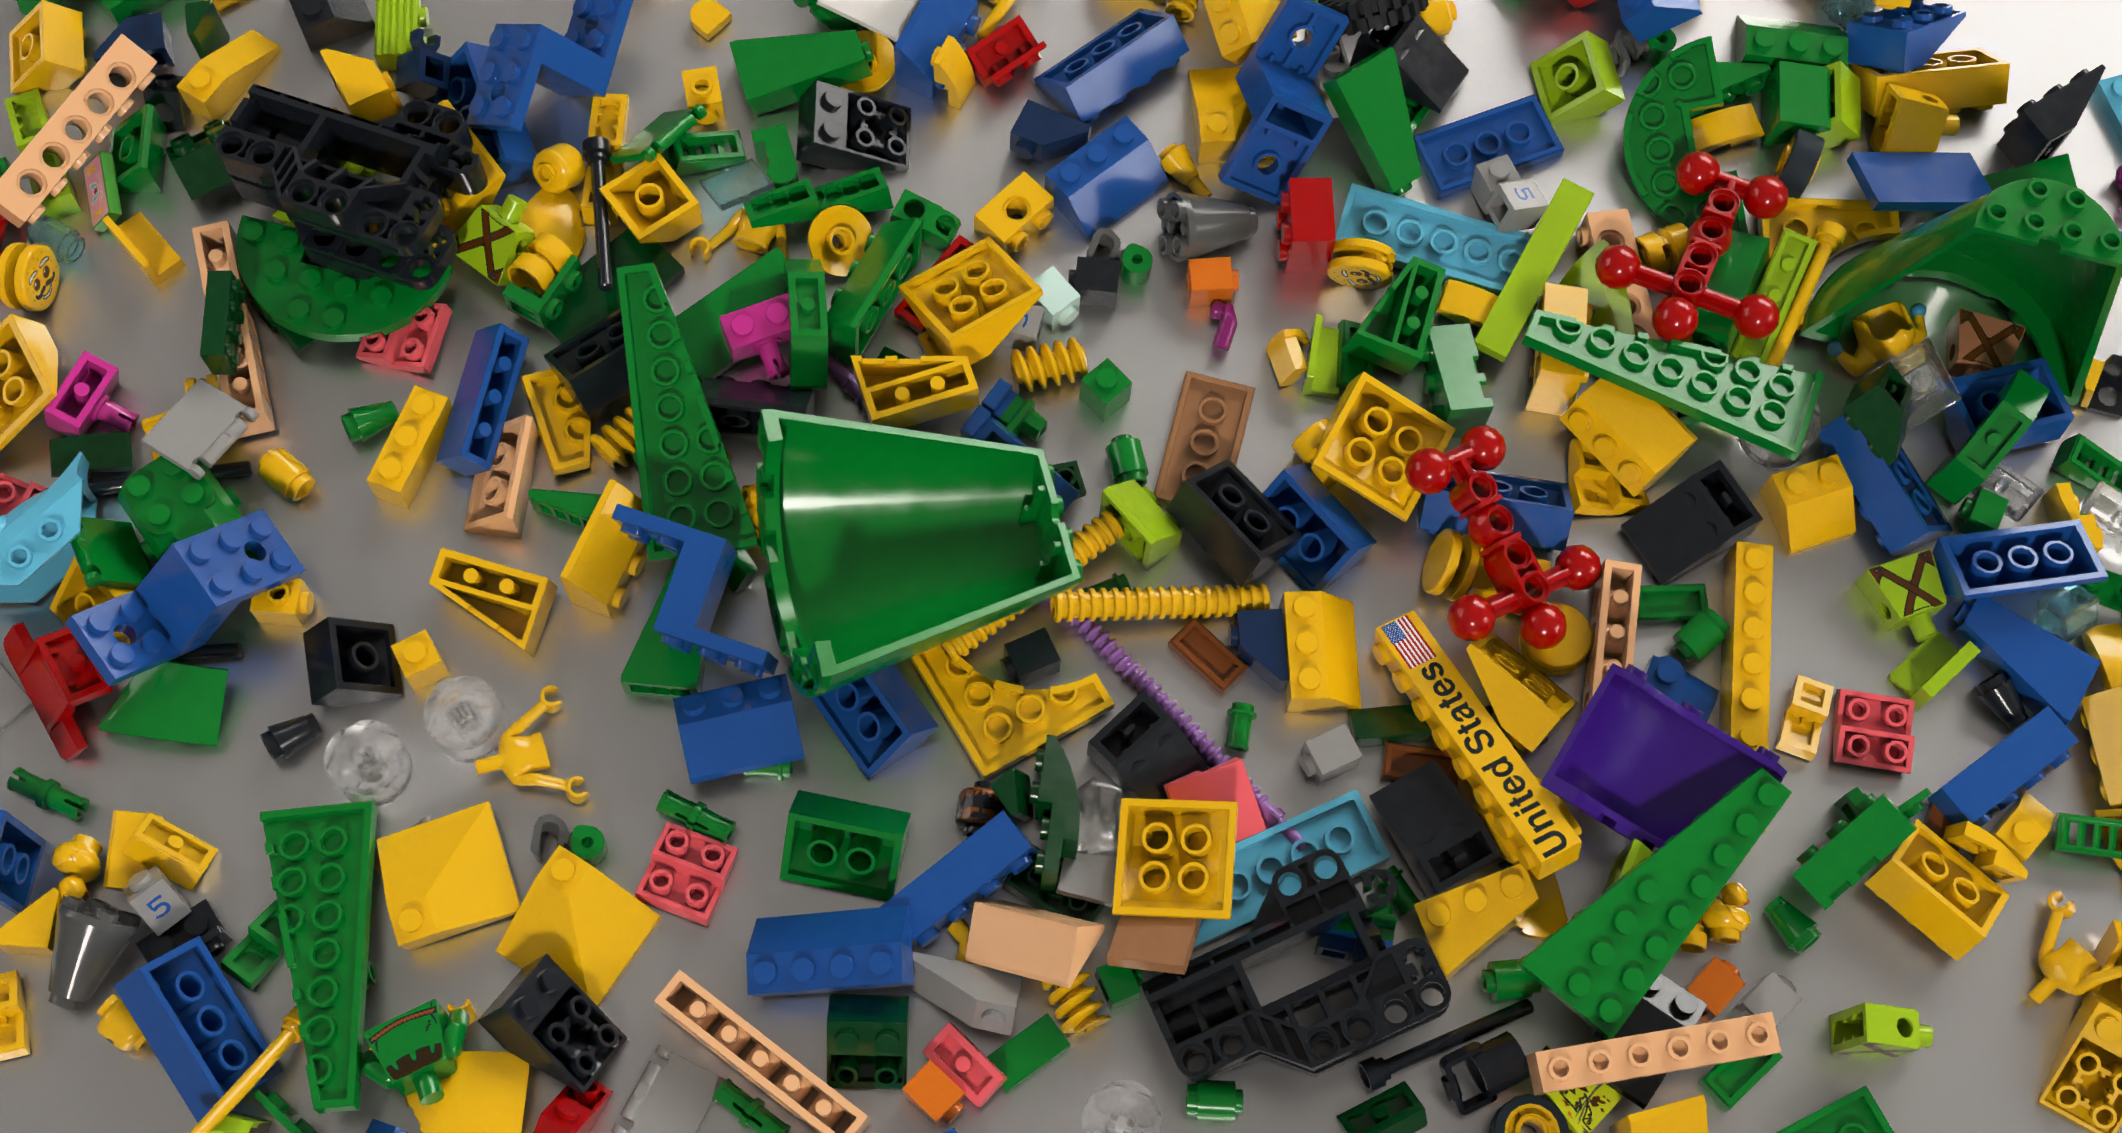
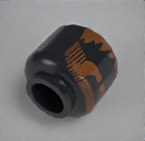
(977, 807)

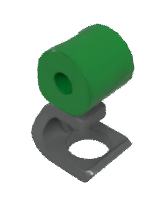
(1651, 51)
(1134, 260)
(584, 840)

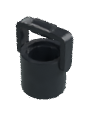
(1492, 1067)

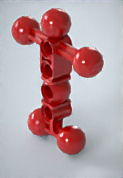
(1707, 241)
(1506, 556)

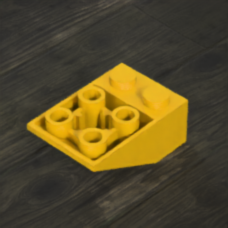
(2088, 1068)

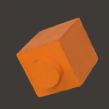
(1210, 281)
(1716, 986)
(934, 1095)

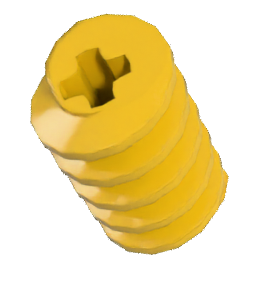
(1048, 364)
(616, 441)
(1076, 1005)

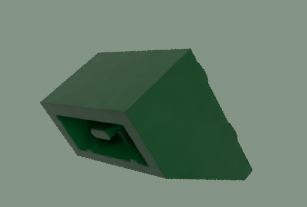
(198, 161)
(1880, 411)
(867, 1041)

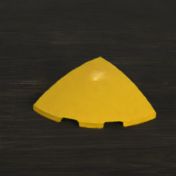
(480, 1097)

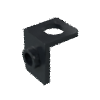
(164, 90)
(2112, 380)

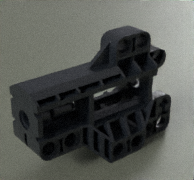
(426, 145)
(1278, 927)

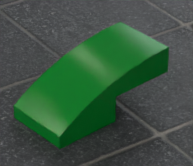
(257, 951)

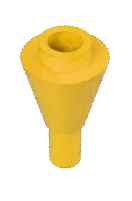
(1179, 164)

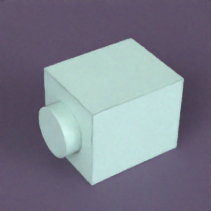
(1058, 298)

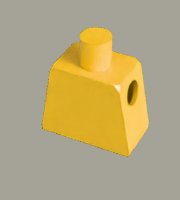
(1911, 121)

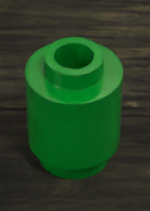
(1127, 459)
(1700, 636)
(1508, 981)
(1214, 1100)

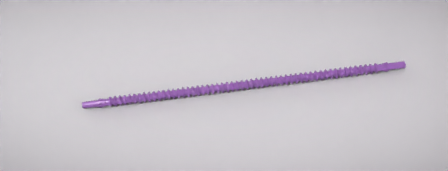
(1271, 815)

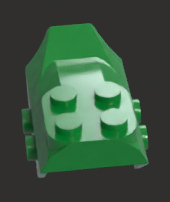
(173, 505)

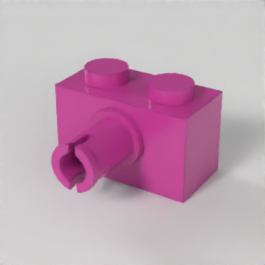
(759, 331)
(86, 398)

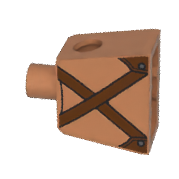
(1980, 342)

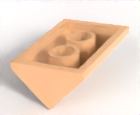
(501, 495)
(1030, 941)

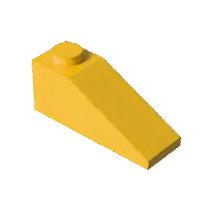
(226, 74)

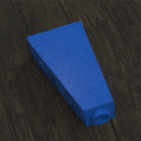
(2040, 664)

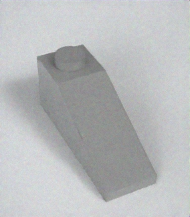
(968, 991)

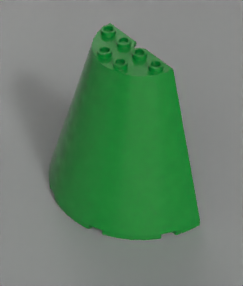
(2028, 244)
(898, 541)

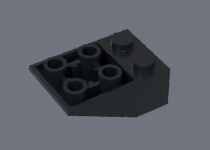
(1425, 63)
(2048, 122)
(852, 130)
(1692, 522)
(1144, 750)
(1435, 828)
(553, 1025)

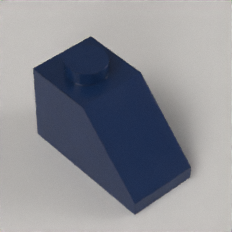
(149, 33)
(1046, 134)
(1261, 644)

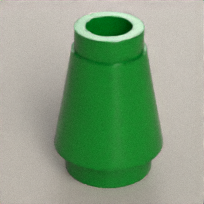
(368, 420)
(1792, 925)

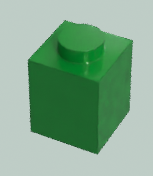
(1105, 389)

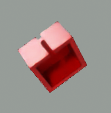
(1306, 225)

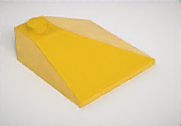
(1217, 112)
(971, 299)
(26, 373)
(1372, 440)
(1520, 695)
(1175, 858)
(446, 877)
(580, 922)

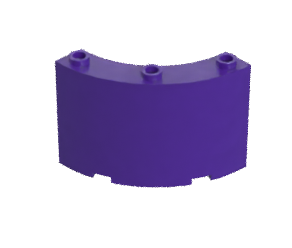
(1648, 761)

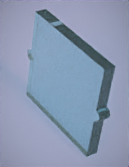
(737, 184)

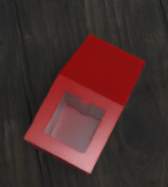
(574, 1111)

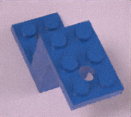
(535, 54)
(1283, 98)
(694, 591)
(185, 597)

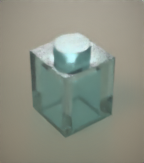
(2067, 612)

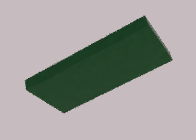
(591, 304)

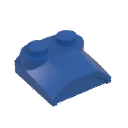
(1670, 679)

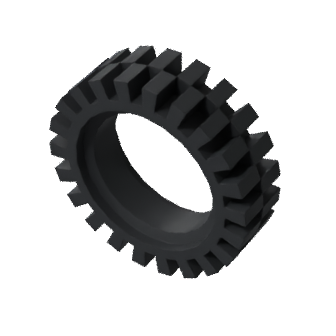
(1375, 13)

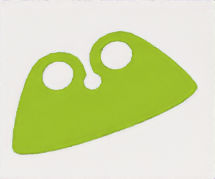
(1584, 276)

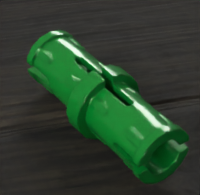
(48, 794)
(696, 816)
(748, 1110)

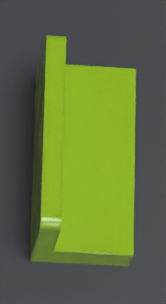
(1321, 362)
(1931, 668)

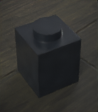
(1095, 281)
(1030, 658)

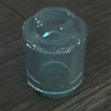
(60, 238)

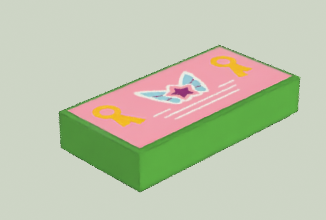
(102, 190)

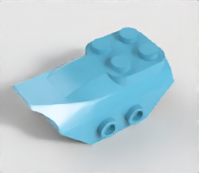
(39, 534)

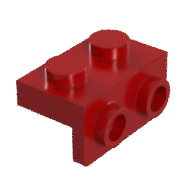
(1003, 51)

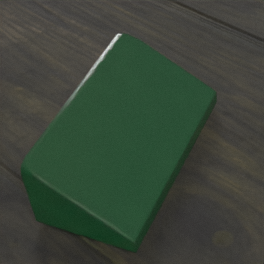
(205, 27)
(1388, 724)
(1014, 792)
(1388, 1112)

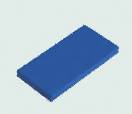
(1513, 129)
(1917, 180)

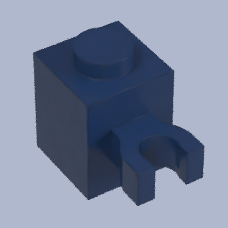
(422, 70)

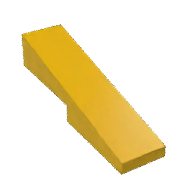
(609, 121)

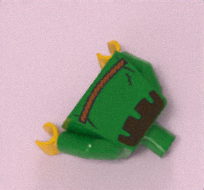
(418, 1049)

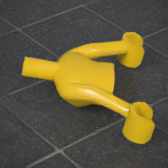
(747, 238)
(526, 755)
(2070, 966)

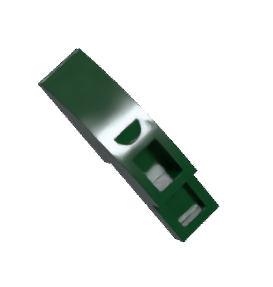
(1057, 809)

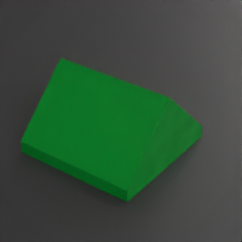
(1795, 99)
(140, 152)

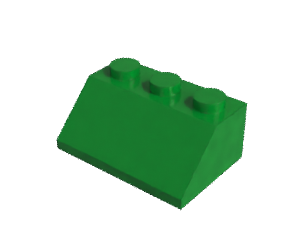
(1789, 41)
(844, 845)

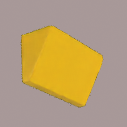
(173, 850)
(118, 865)

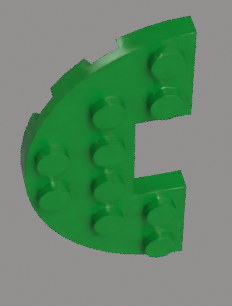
(1661, 131)
(317, 299)

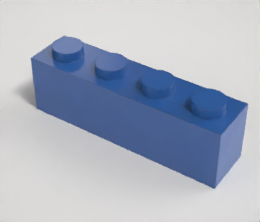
(482, 400)
(2004, 769)
(964, 876)

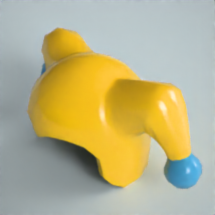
(1881, 336)

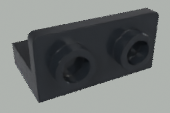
(200, 922)

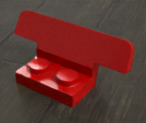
(56, 680)

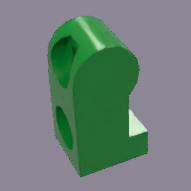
(776, 147)
(938, 224)

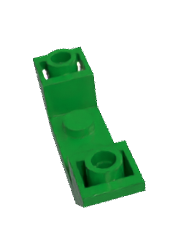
(807, 323)
(1992, 439)

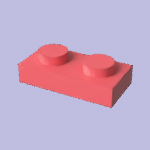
(964, 1064)

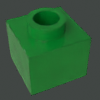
(1981, 512)
(1119, 985)

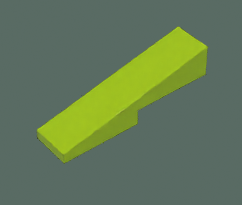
(27, 117)

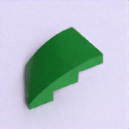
(171, 704)

